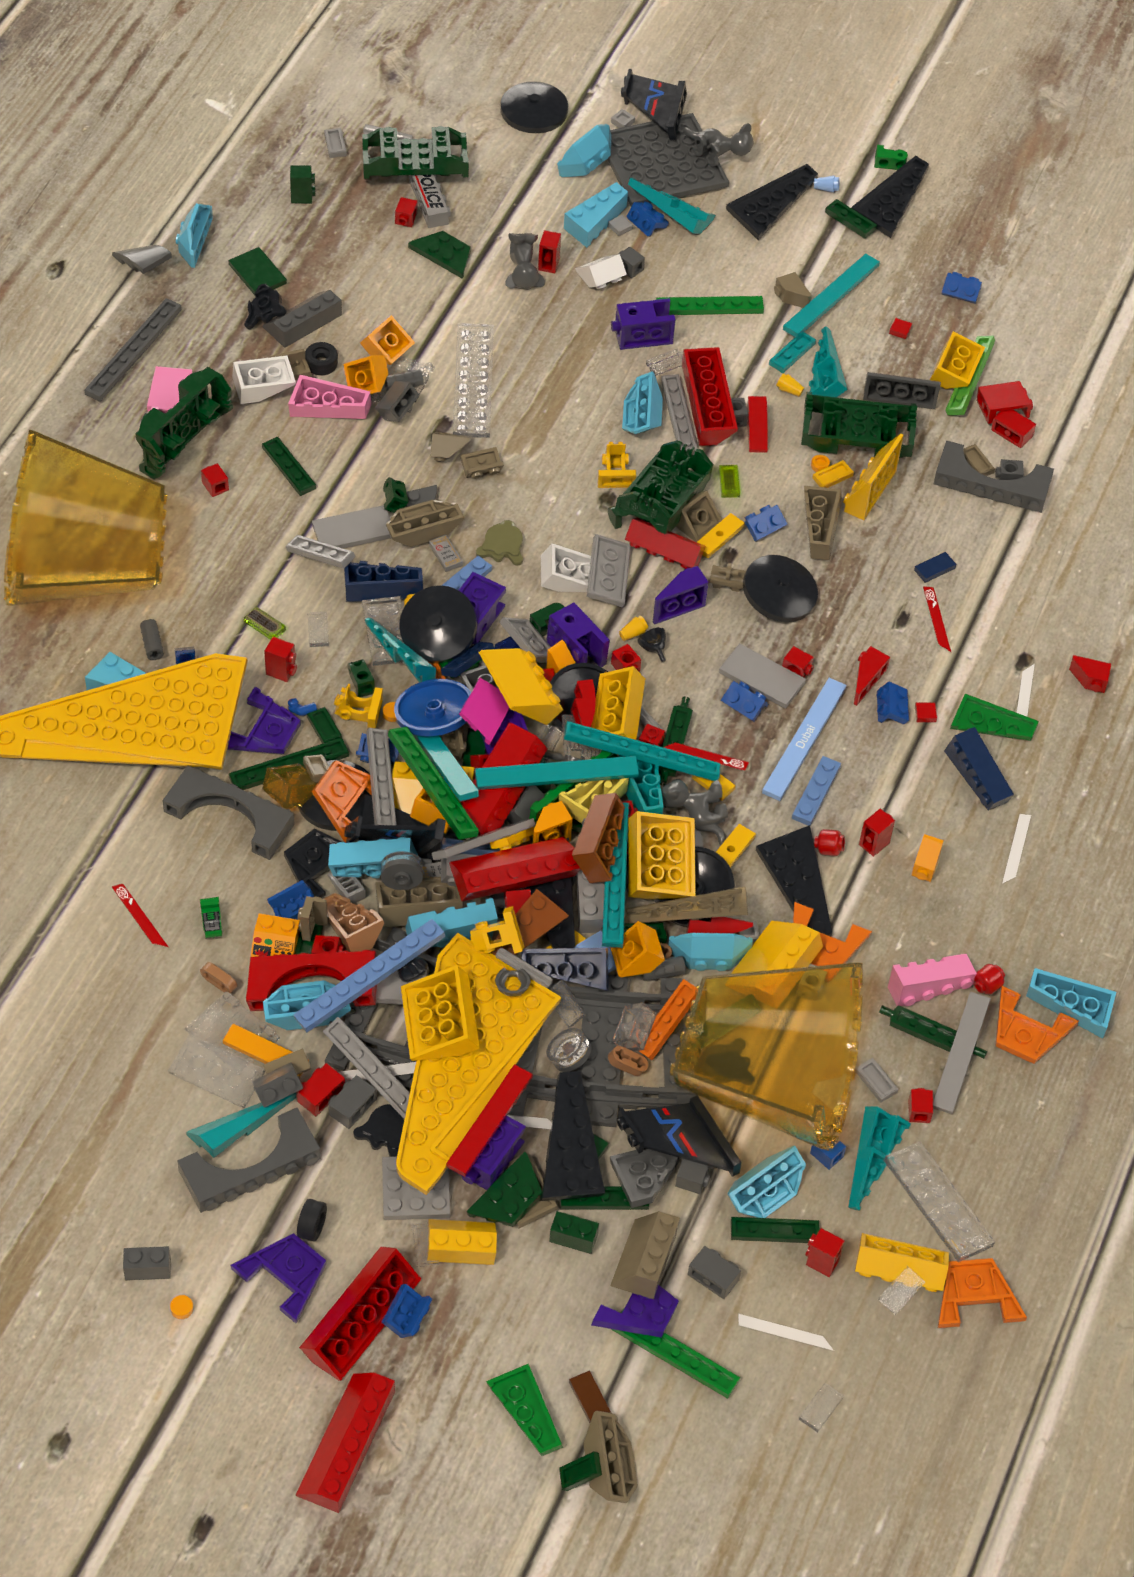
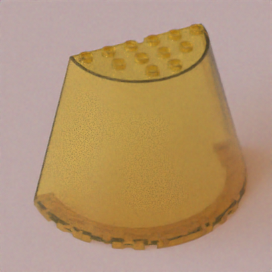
(81, 527)
(776, 1047)

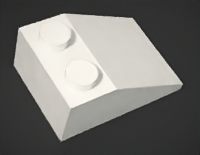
(262, 378)
(564, 569)

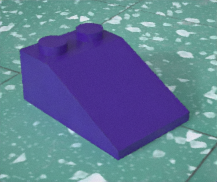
(681, 595)

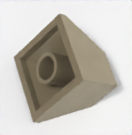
(446, 445)
(698, 516)

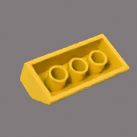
(619, 702)
(890, 1257)

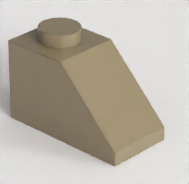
(792, 290)

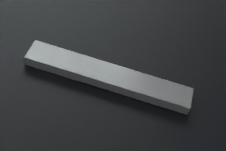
(678, 410)
(381, 777)
(483, 839)
(961, 1053)
(368, 1065)

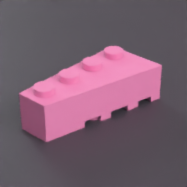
(328, 400)
(930, 979)

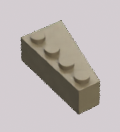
(822, 516)

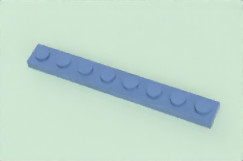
(369, 975)

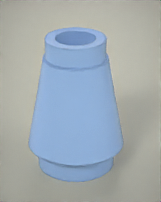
(827, 183)

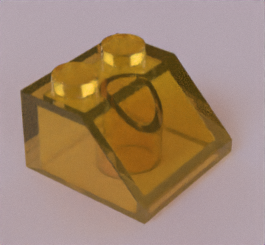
(288, 785)

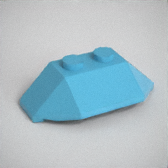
(586, 152)
(194, 232)
(643, 405)
(710, 950)
(292, 998)
(768, 1184)

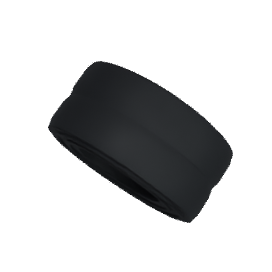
(321, 349)
(311, 1220)

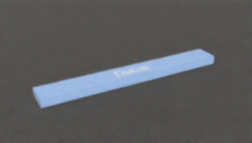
(804, 739)

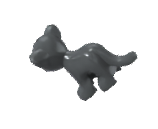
(739, 143)
(521, 252)
(677, 794)

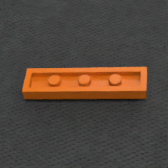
(669, 1018)

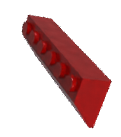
(708, 395)
(493, 805)
(514, 868)
(358, 1313)
(347, 1440)

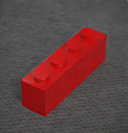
(670, 545)

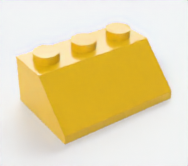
(957, 362)
(462, 1241)

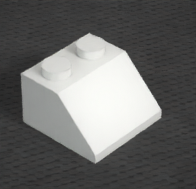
(602, 271)

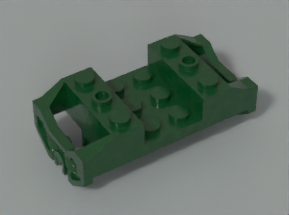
(415, 155)
(857, 423)
(167, 434)
(666, 486)

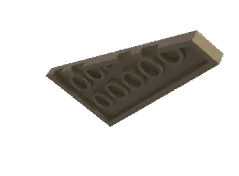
(714, 904)

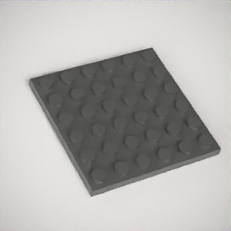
(664, 164)

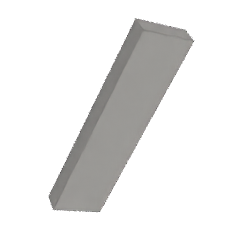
(320, 551)

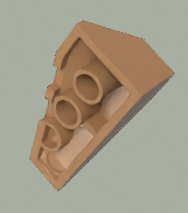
(353, 923)

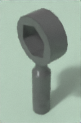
(559, 757)

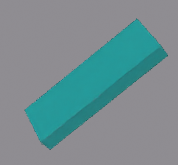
(792, 352)

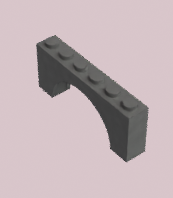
(1024, 492)
(199, 789)
(216, 1185)

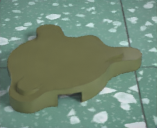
(502, 541)

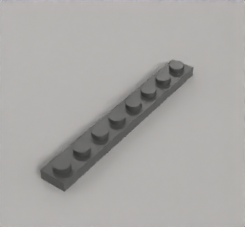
(132, 350)

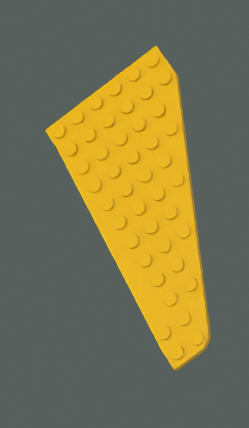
(152, 719)
(454, 1090)

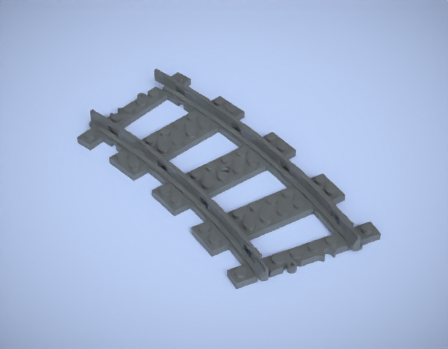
(599, 1025)

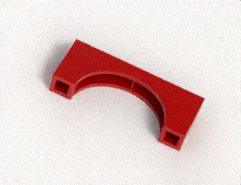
(272, 972)

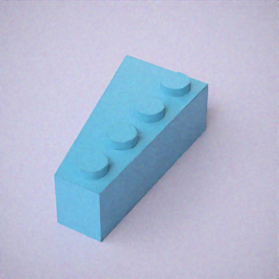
(593, 215)
(110, 670)
(364, 856)
(456, 920)
(1074, 998)

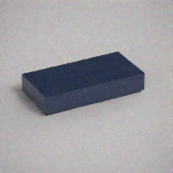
(935, 567)

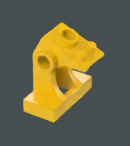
(615, 458)
(348, 699)
(508, 931)

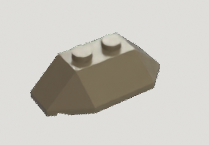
(424, 522)
(616, 1458)

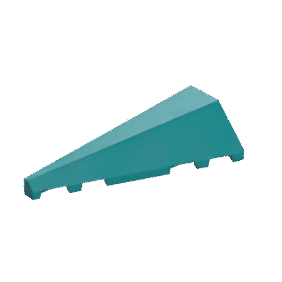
(687, 215)
(399, 651)
(224, 1131)

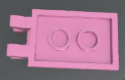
(164, 388)

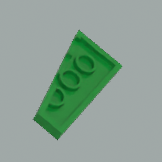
(992, 719)
(525, 1404)

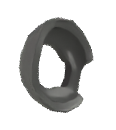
(522, 976)

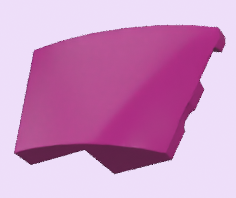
(485, 709)

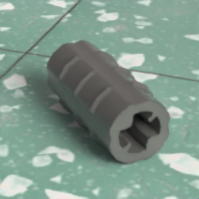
(414, 377)
(151, 639)
(670, 967)

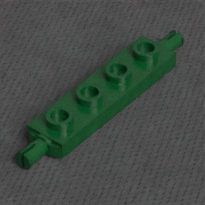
(676, 732)
(924, 1028)

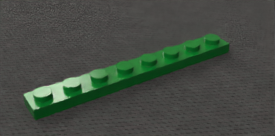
(433, 783)

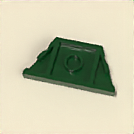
(443, 251)
(509, 1195)

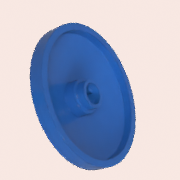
(432, 707)

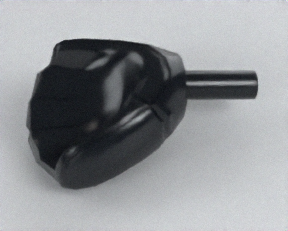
(654, 641)
(412, 969)

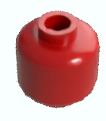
(830, 842)
(989, 979)

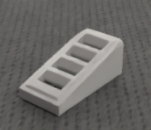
(356, 895)

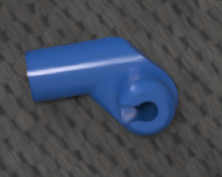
(299, 709)

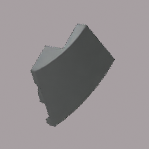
(144, 257)

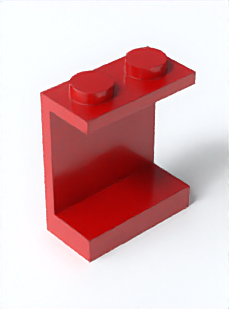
(1003, 397)

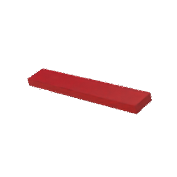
(489, 1120)

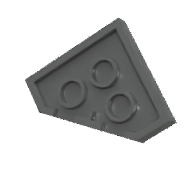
(642, 1174)

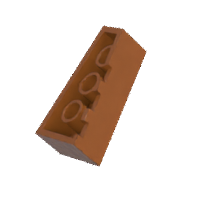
(599, 837)
(535, 920)

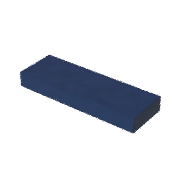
(466, 660)

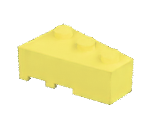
(580, 798)

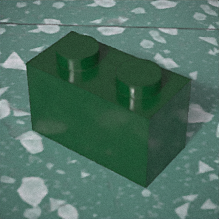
(301, 184)
(574, 1232)

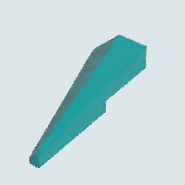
(827, 370)
(877, 1139)

